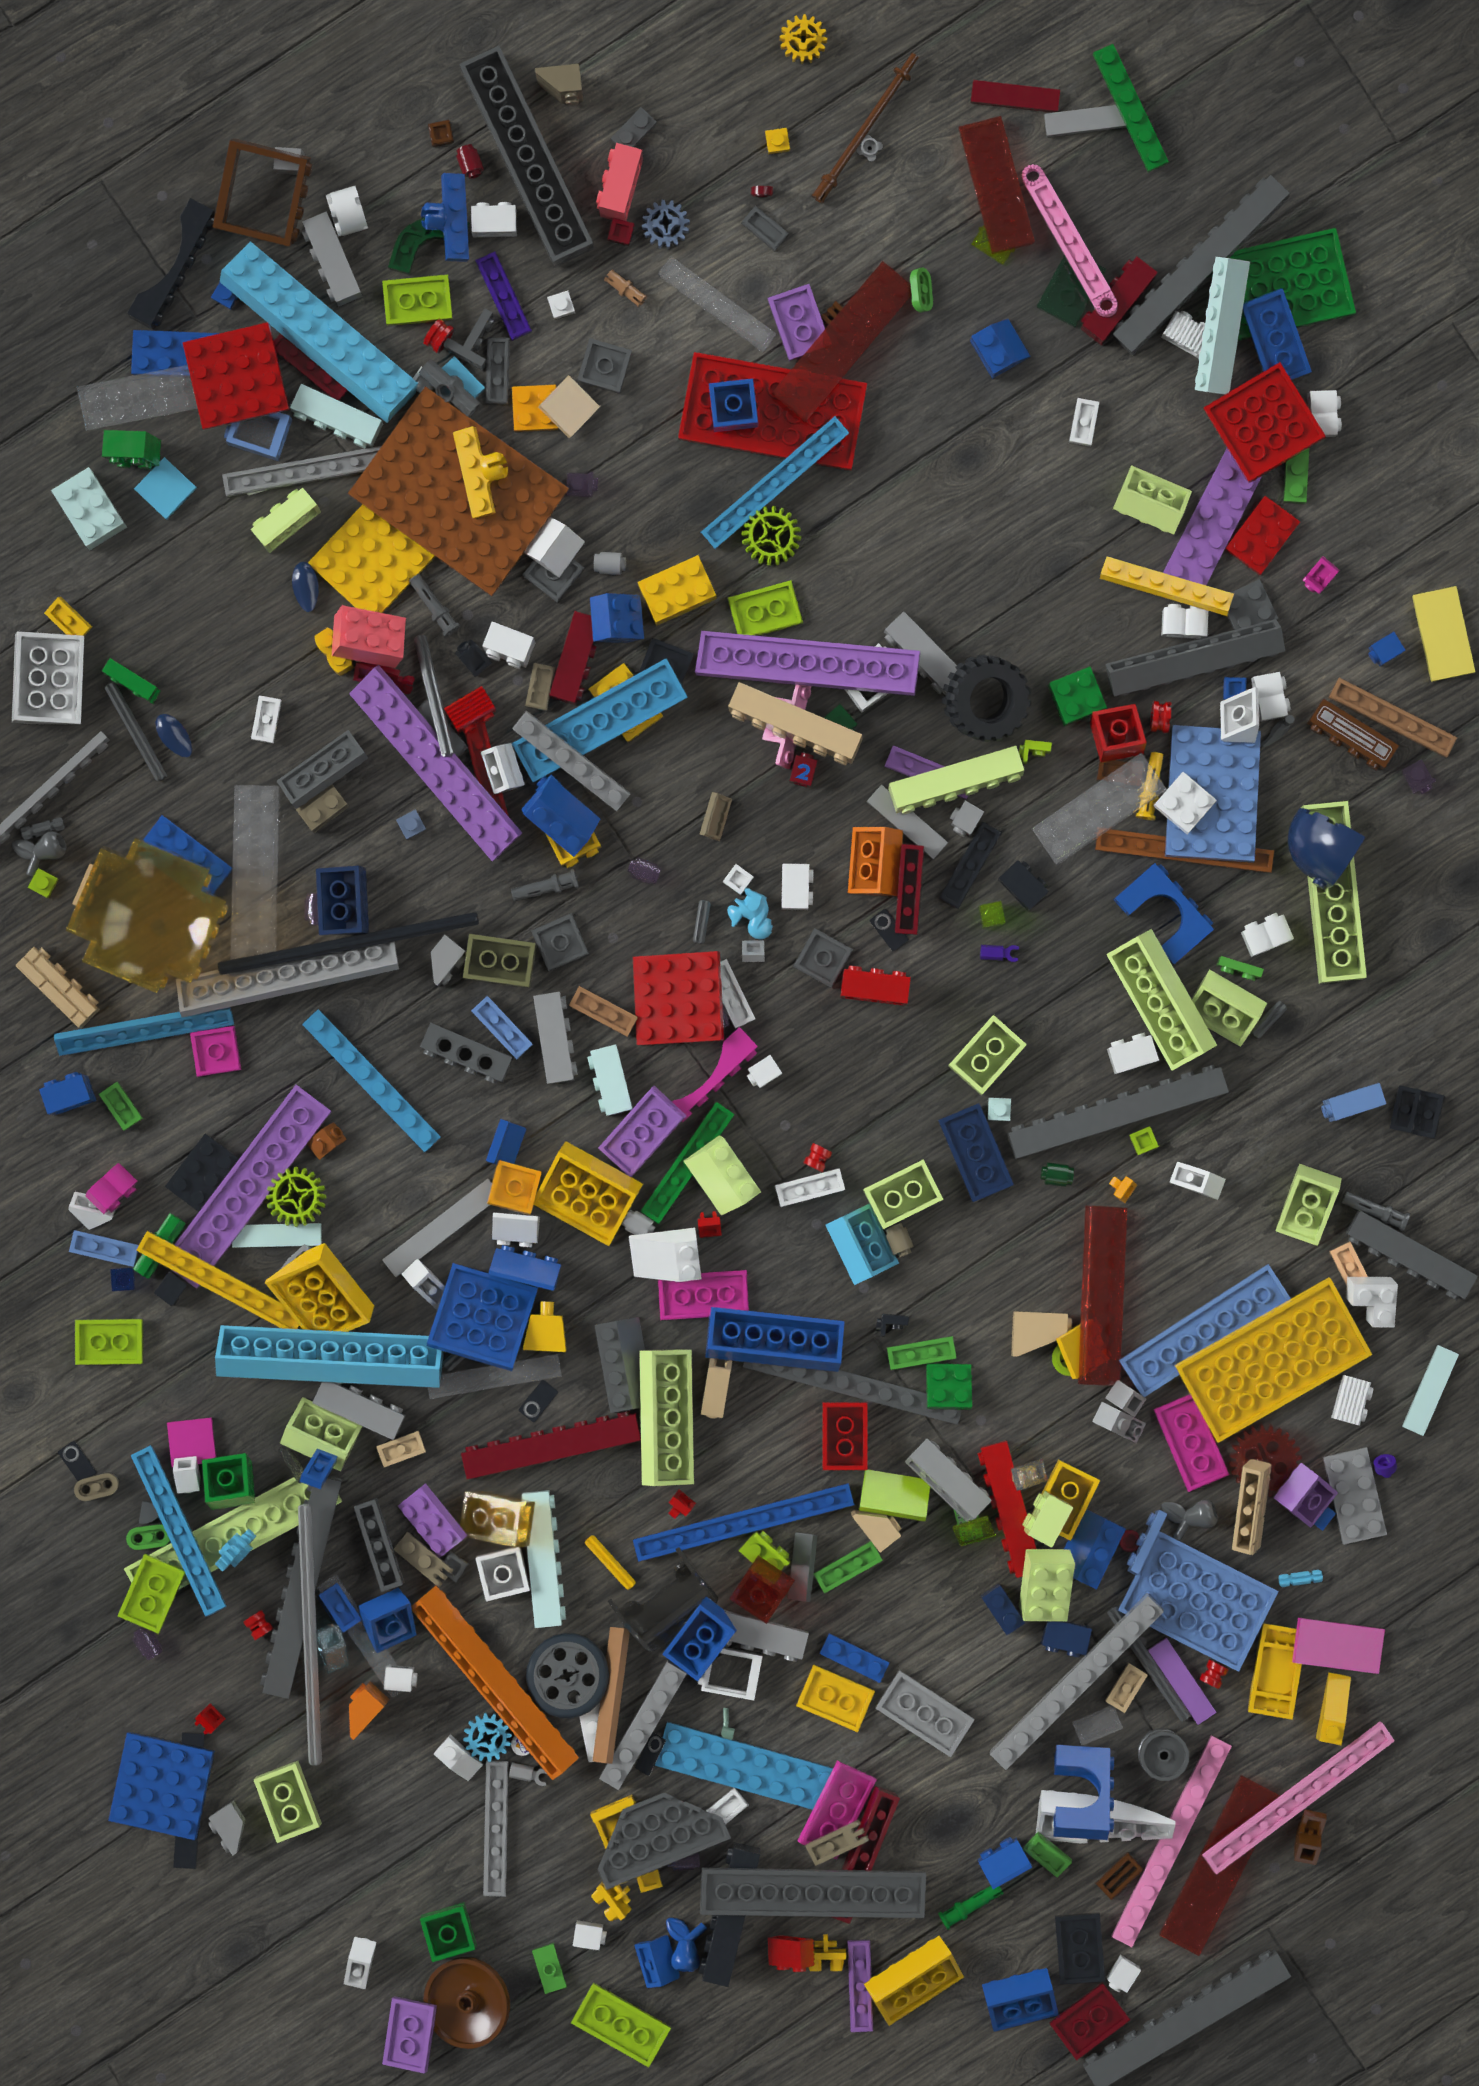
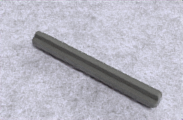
(135, 731)

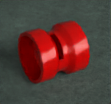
(817, 1157)
(258, 1625)
(1214, 1674)

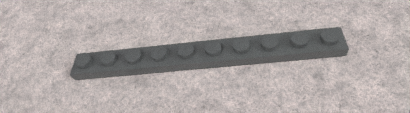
(862, 1388)

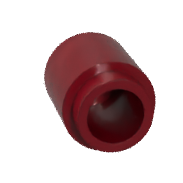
(469, 161)

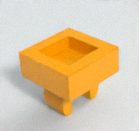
(1123, 1188)

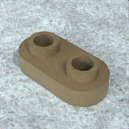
(97, 1486)

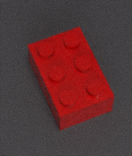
(875, 986)
(844, 1436)

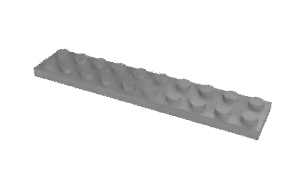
(219, 991)

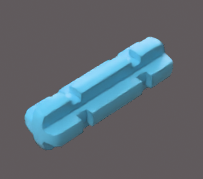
(1300, 1578)

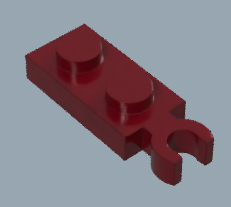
(363, 668)

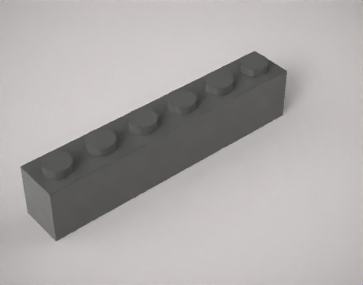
(1411, 1255)

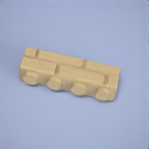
(57, 987)
(1251, 1506)

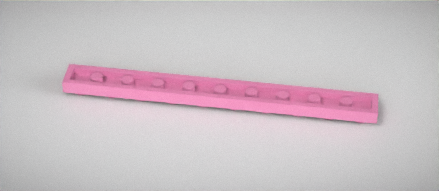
(1298, 1797)
(1168, 1849)

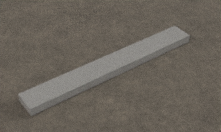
(298, 472)

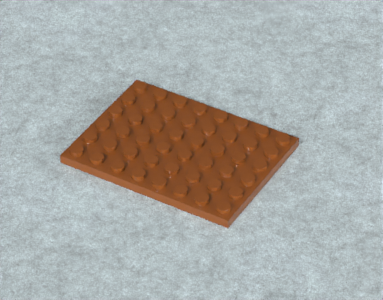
(422, 493)

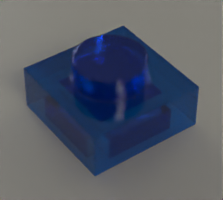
(122, 1279)

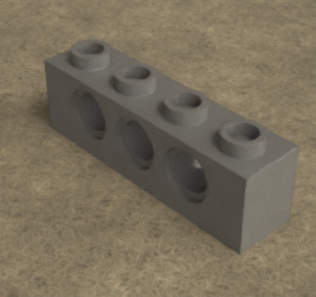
(500, 1061)
(379, 1544)

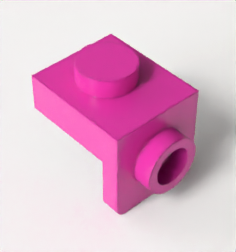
(1320, 575)

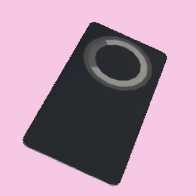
(885, 927)
(538, 1401)
(76, 1461)
(650, 1754)

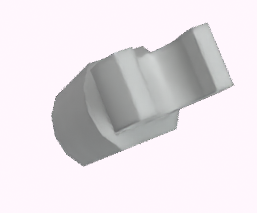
(526, 1773)

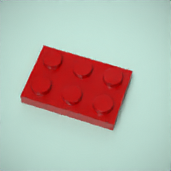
(1262, 535)

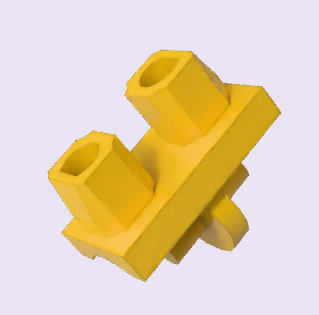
(616, 1899)
(835, 1956)

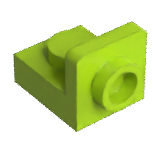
(1037, 748)

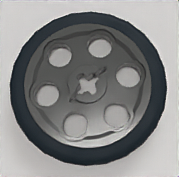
(589, 1695)

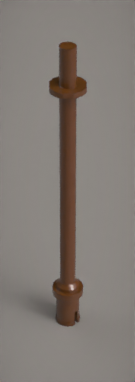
(829, 180)

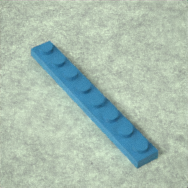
(775, 482)
(139, 1030)
(371, 1080)
(178, 1531)

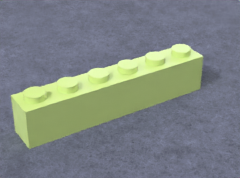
(956, 780)

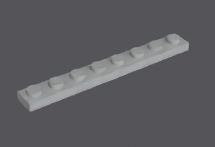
(50, 787)

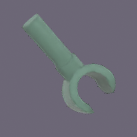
(726, 1732)

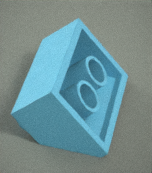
(862, 1244)

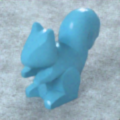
(756, 910)

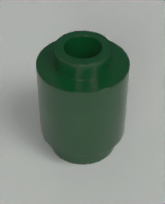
(1057, 1174)

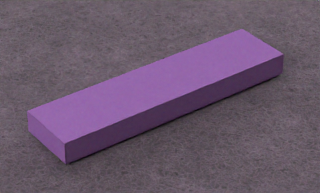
(911, 764)
(1181, 1681)
(859, 1973)

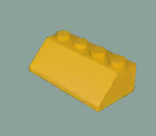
(914, 1980)

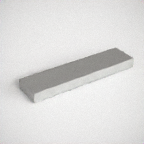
(1083, 121)
(910, 823)

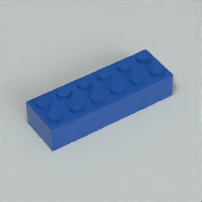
(774, 1339)

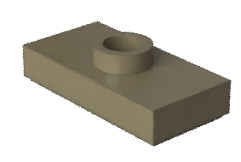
(540, 687)
(715, 816)

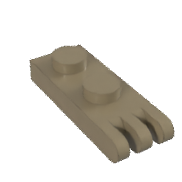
(422, 1558)
(835, 1843)

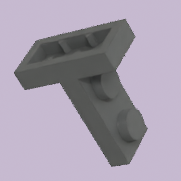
(473, 342)

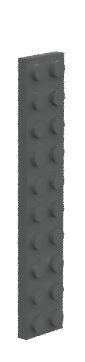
(813, 1892)

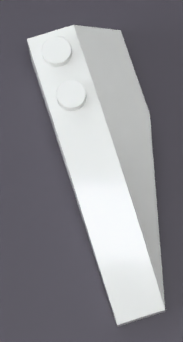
(1129, 1819)

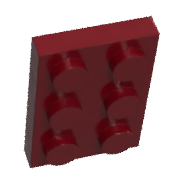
(1089, 2021)

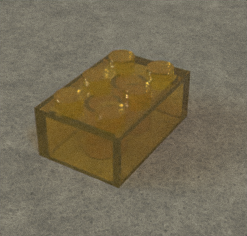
(497, 1518)

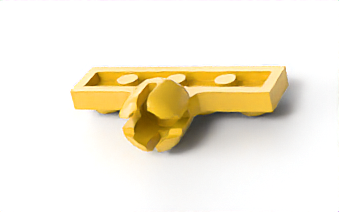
(478, 471)

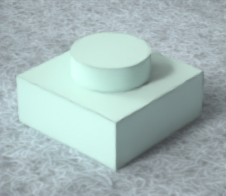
(999, 1109)

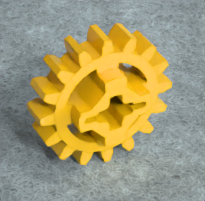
(794, 39)

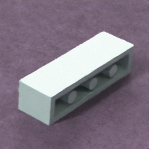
(337, 416)

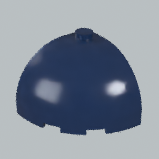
(1320, 847)

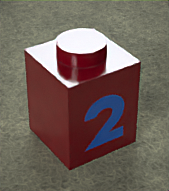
(803, 770)

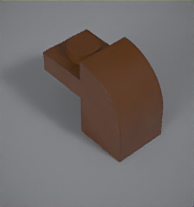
(1308, 1837)

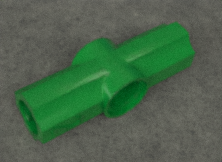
(169, 1231)

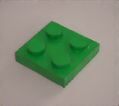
(949, 1386)

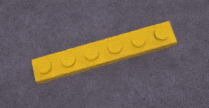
(1166, 586)

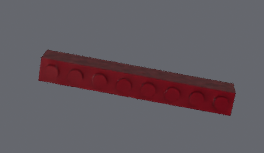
(550, 1446)

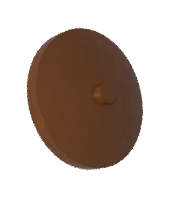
(469, 2002)

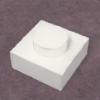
(561, 305)

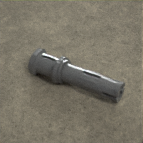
(438, 612)
(555, 883)
(1376, 1210)

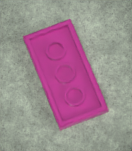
(697, 1297)
(1191, 1443)
(1338, 1645)
(838, 1802)

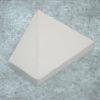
(87, 1212)

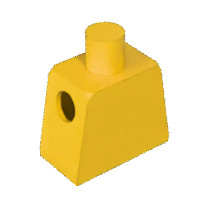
(545, 1330)

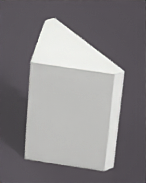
(554, 546)
(1240, 717)

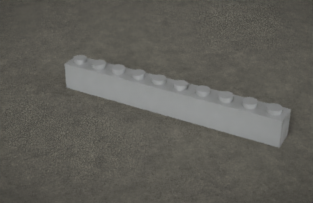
(1076, 1681)

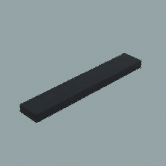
(186, 1849)

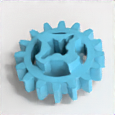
(235, 1550)
(492, 1746)

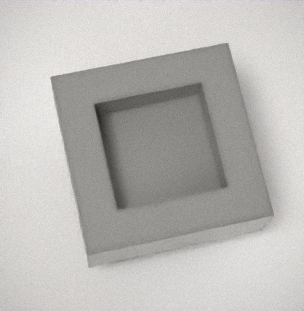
(753, 951)

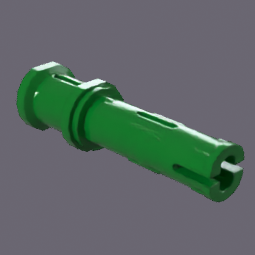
(961, 1910)

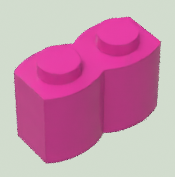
(112, 1188)

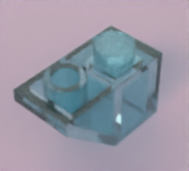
(332, 1648)

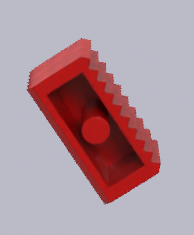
(470, 710)
(791, 1952)

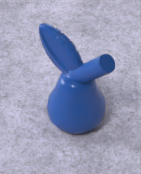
(685, 1955)

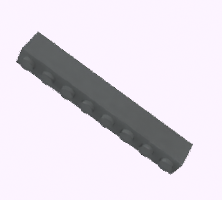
(1195, 657)

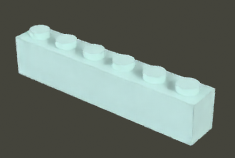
(1222, 325)
(542, 1562)

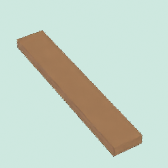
(1392, 717)
(611, 1701)

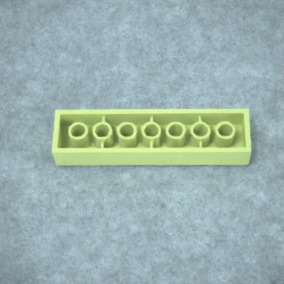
(1337, 915)

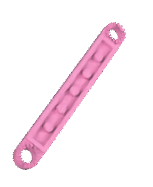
(1069, 240)

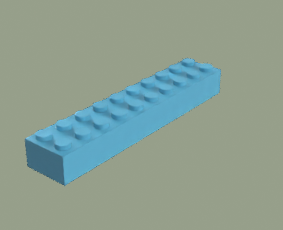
(318, 332)
(327, 1356)

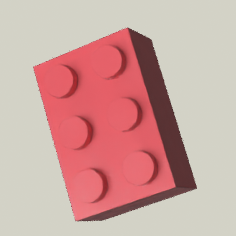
(619, 182)
(368, 636)

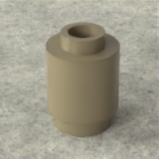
(899, 1240)

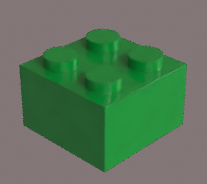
(131, 448)
(1076, 696)
(228, 1481)
(448, 1932)

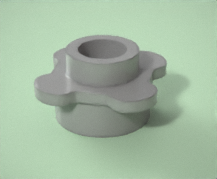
(870, 154)

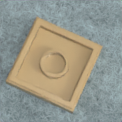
(568, 406)

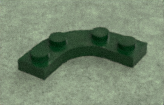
(408, 244)

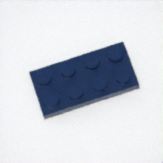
(975, 1152)

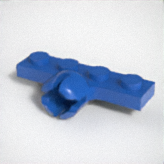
(450, 217)

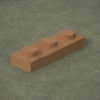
(603, 1011)

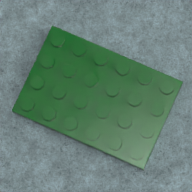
(1308, 271)

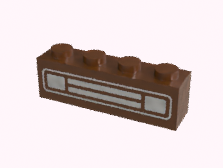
(1352, 734)

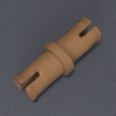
(625, 288)

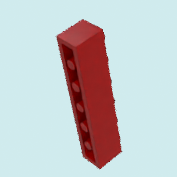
(1008, 1503)

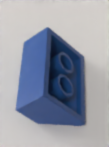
(561, 816)
(525, 1268)
(1093, 1547)
(700, 1639)
(1020, 1999)

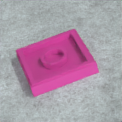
(215, 1051)
(191, 1439)

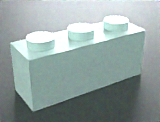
(610, 1080)

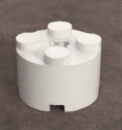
(346, 211)

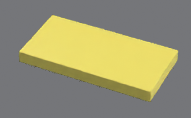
(1443, 634)

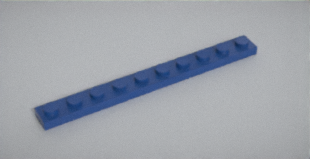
(743, 1522)

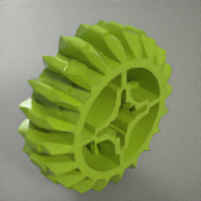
(788, 525)
(286, 1199)

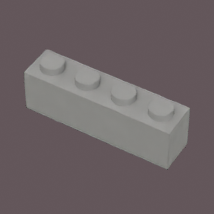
(331, 258)
(933, 660)
(553, 1037)
(360, 1409)
(948, 1480)
(770, 1637)

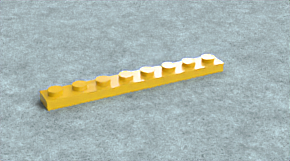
(216, 1280)

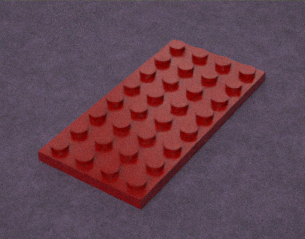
(778, 427)

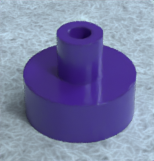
(1385, 1465)

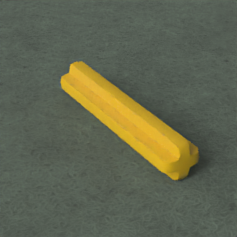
(610, 1562)

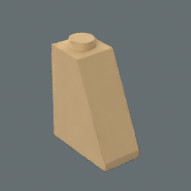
(1037, 1329)
(716, 1388)

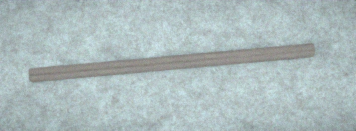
(309, 1634)

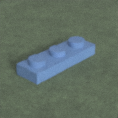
(502, 1027)
(104, 1248)
(1146, 1541)

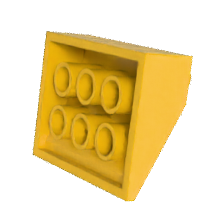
(587, 1193)
(321, 1292)

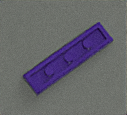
(503, 296)

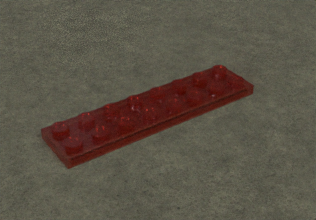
(843, 341)
(1102, 1295)
(1204, 1891)

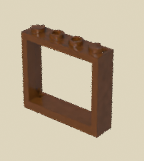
(227, 185)

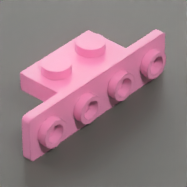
(787, 747)

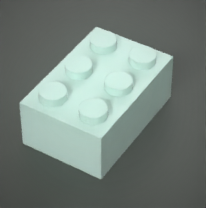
(89, 508)

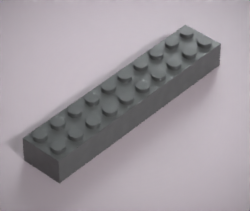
(526, 156)

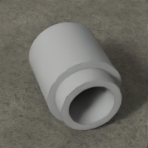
(609, 563)
(638, 1223)

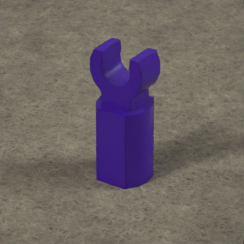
(997, 952)

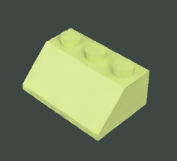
(1152, 500)
(285, 519)
(1227, 1007)
(722, 1176)
(321, 1429)

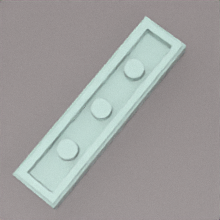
(279, 1235)
(1430, 1390)

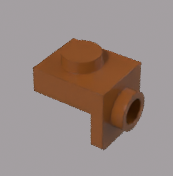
(326, 1140)

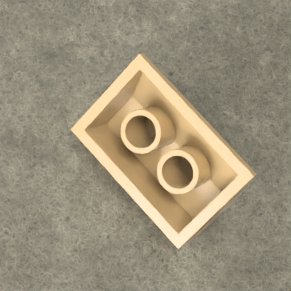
(878, 1528)

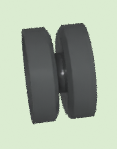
(1149, 1754)

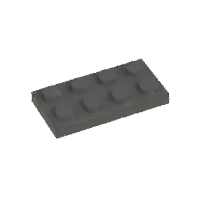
(322, 769)

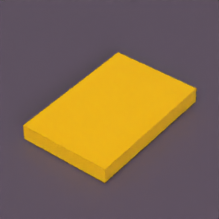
(835, 1698)

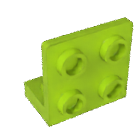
(760, 1545)

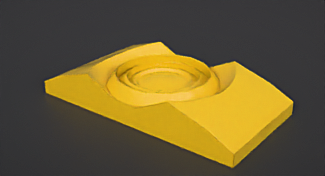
(1275, 1675)

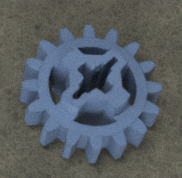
(657, 224)

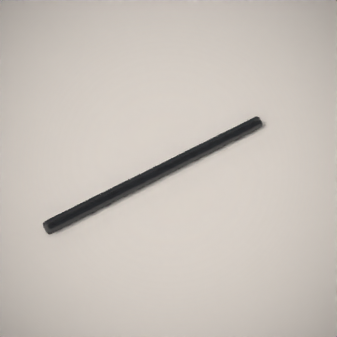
(348, 943)

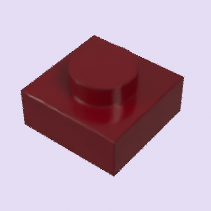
(621, 232)

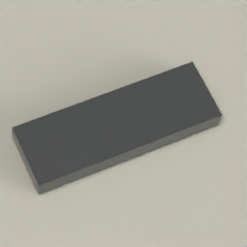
(497, 371)
(803, 1566)

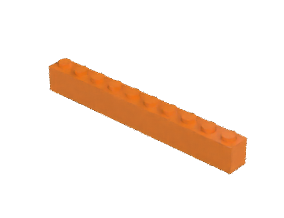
(494, 1682)

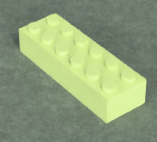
(1161, 999)
(666, 1417)

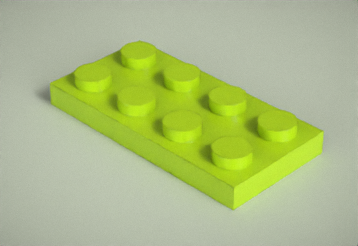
(621, 2024)

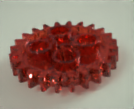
(1284, 1453)

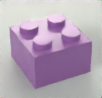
(1305, 1495)

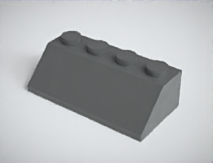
(620, 1360)

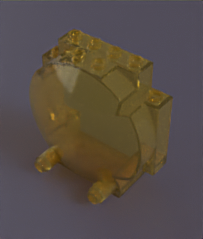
(147, 915)

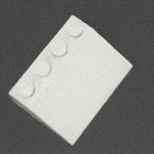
(47, 678)

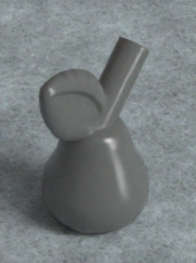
(48, 847)
(1201, 1515)

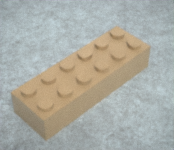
(794, 723)

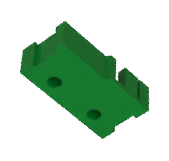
(130, 680)

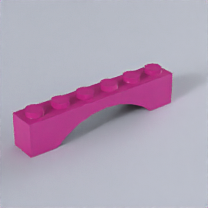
(734, 1051)

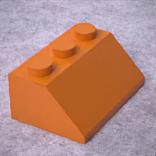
(875, 861)
(365, 1706)

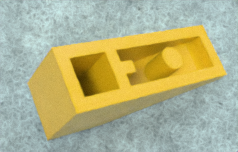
(1334, 1709)

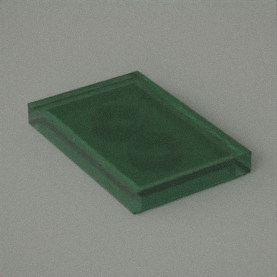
(1065, 295)

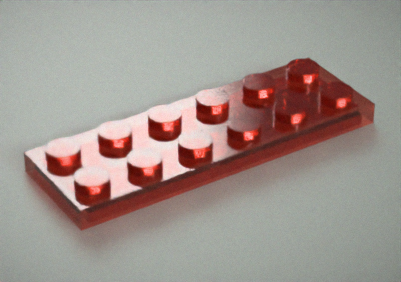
(996, 185)

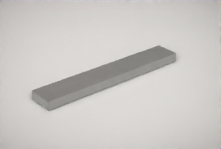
(439, 1229)
(496, 1828)

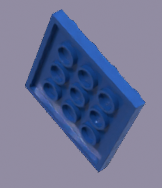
(482, 1317)
(161, 1785)

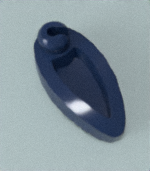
(305, 586)
(173, 735)

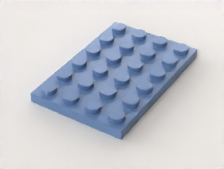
(1228, 774)
(1202, 1600)

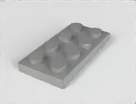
(1357, 1498)
(924, 1713)

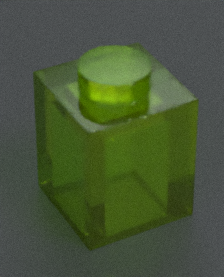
(991, 914)

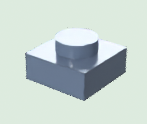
(411, 824)

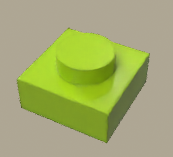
(43, 883)
(1143, 1140)

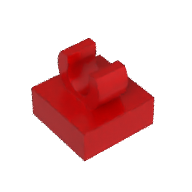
(709, 1226)
(680, 1503)
(209, 1718)

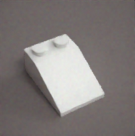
(666, 1255)

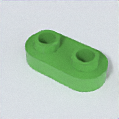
(921, 290)
(149, 1536)

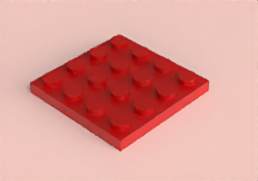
(235, 376)
(1264, 422)
(678, 998)

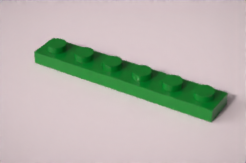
(1130, 108)
(679, 1174)

